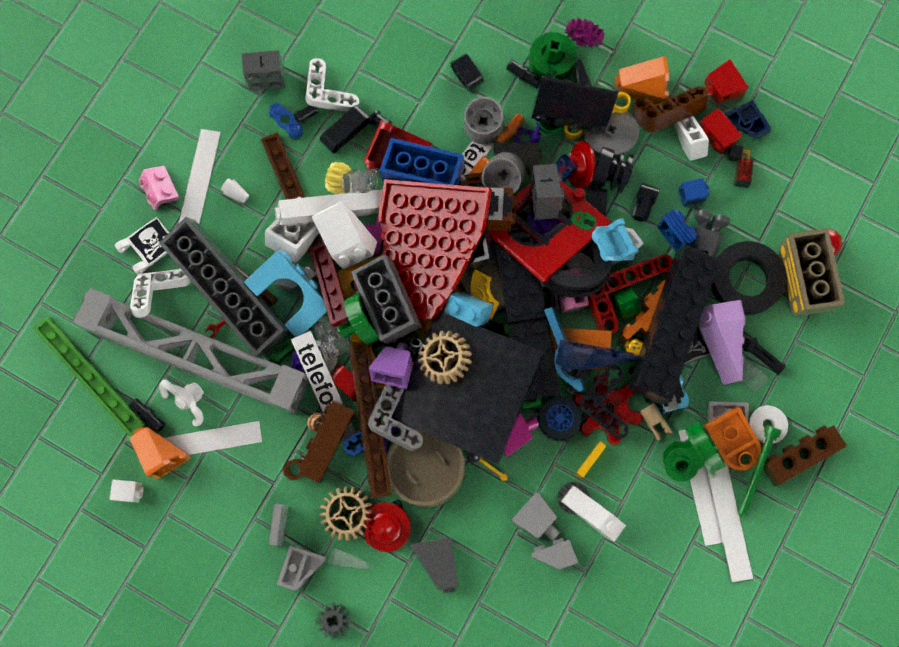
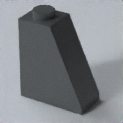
(438, 562)

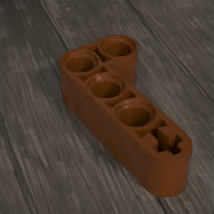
(659, 116)

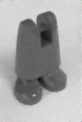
(710, 239)

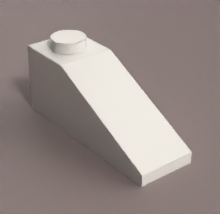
(692, 138)
(593, 514)

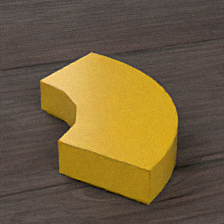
(481, 289)

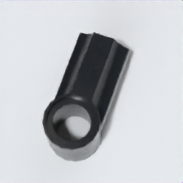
(645, 199)

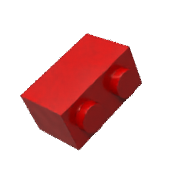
(719, 131)

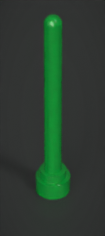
(771, 435)

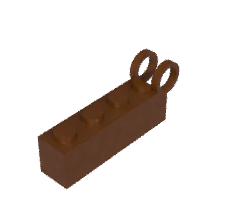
(324, 445)

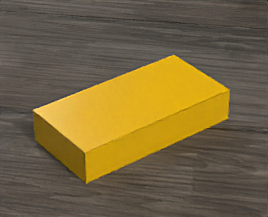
(584, 468)

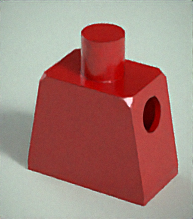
(725, 83)

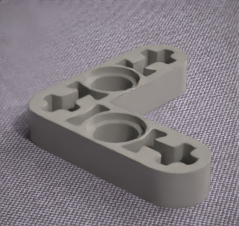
(387, 422)

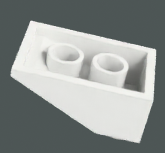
(344, 235)
(291, 238)

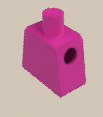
(521, 434)

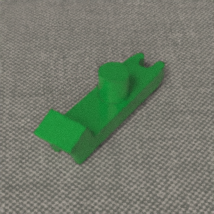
(282, 355)

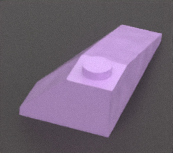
(724, 337)

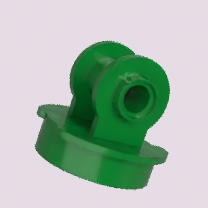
(695, 453)

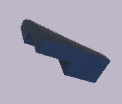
(749, 120)

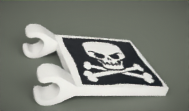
(146, 244)

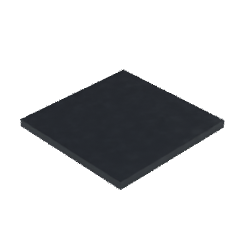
(483, 404)

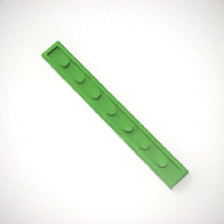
(88, 376)

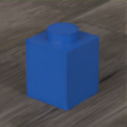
(693, 192)

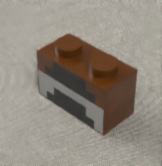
(500, 209)

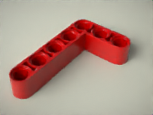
(620, 282)

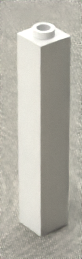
(302, 209)

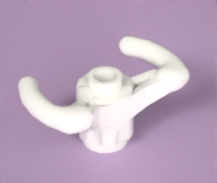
(185, 397)

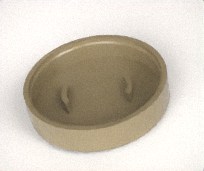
(427, 474)

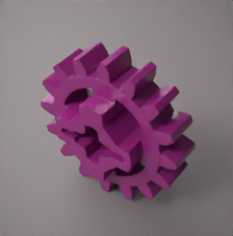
(584, 32)

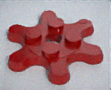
(619, 402)

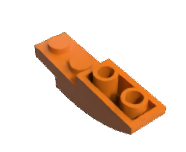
(643, 319)

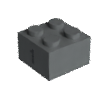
(263, 70)
(546, 191)

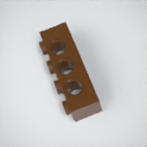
(831, 442)

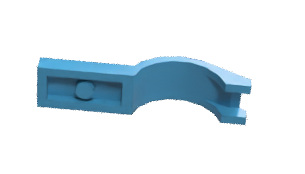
(559, 335)

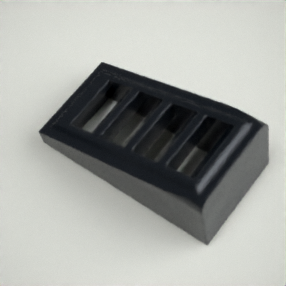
(581, 74)

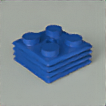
(676, 230)

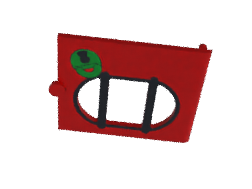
(563, 244)

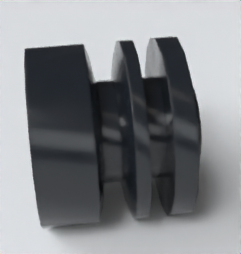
(612, 169)

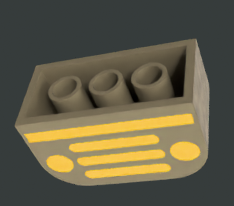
(811, 273)

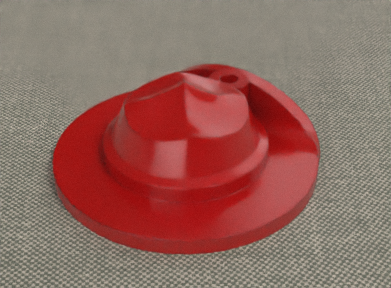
(584, 158)
(388, 527)

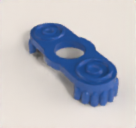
(293, 127)

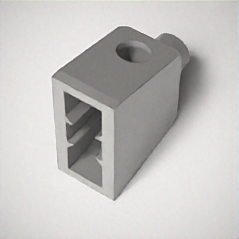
(536, 518)

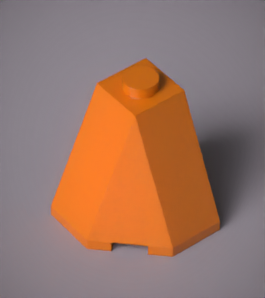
(645, 80)
(157, 453)

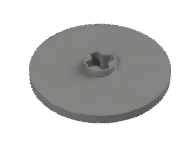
(624, 137)

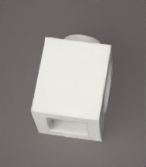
(126, 491)

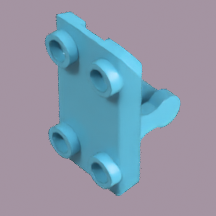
(614, 242)

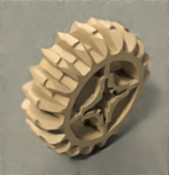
(441, 342)
(330, 519)

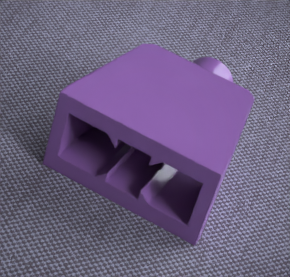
(392, 366)

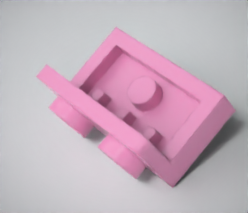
(158, 186)

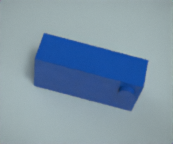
(421, 164)

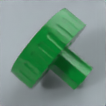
(550, 49)
(359, 320)

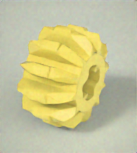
(334, 177)

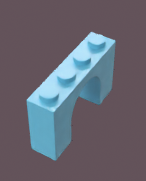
(280, 267)

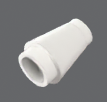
(234, 191)

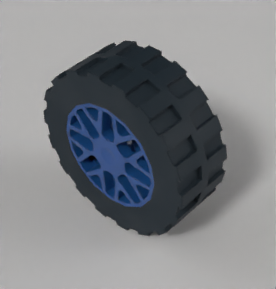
(559, 418)

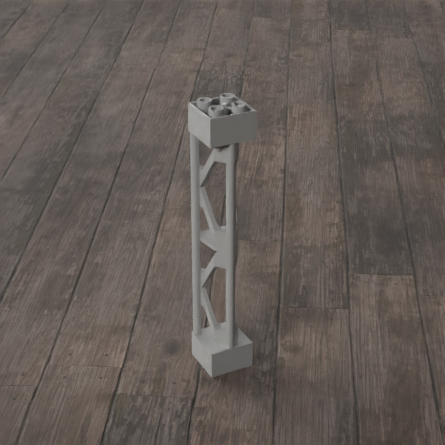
(101, 311)

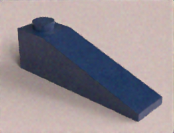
(584, 356)

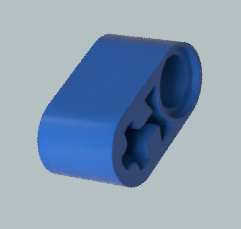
(353, 439)

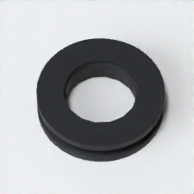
(766, 260)
(582, 284)

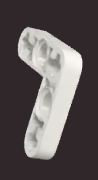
(323, 94)
(175, 279)

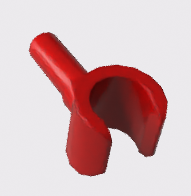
(215, 328)

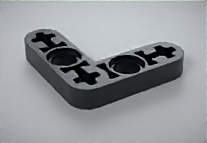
(598, 399)

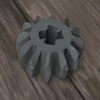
(336, 627)

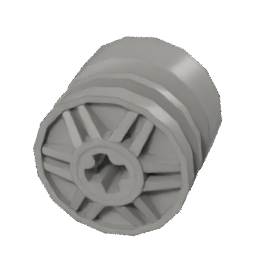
(485, 111)
(494, 177)

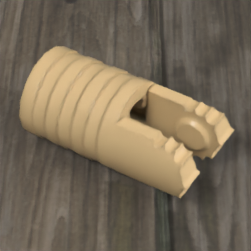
(653, 416)

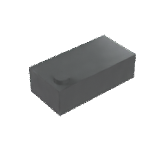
(386, 299)

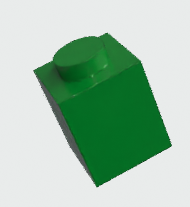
(625, 302)

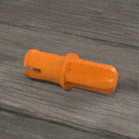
(510, 129)

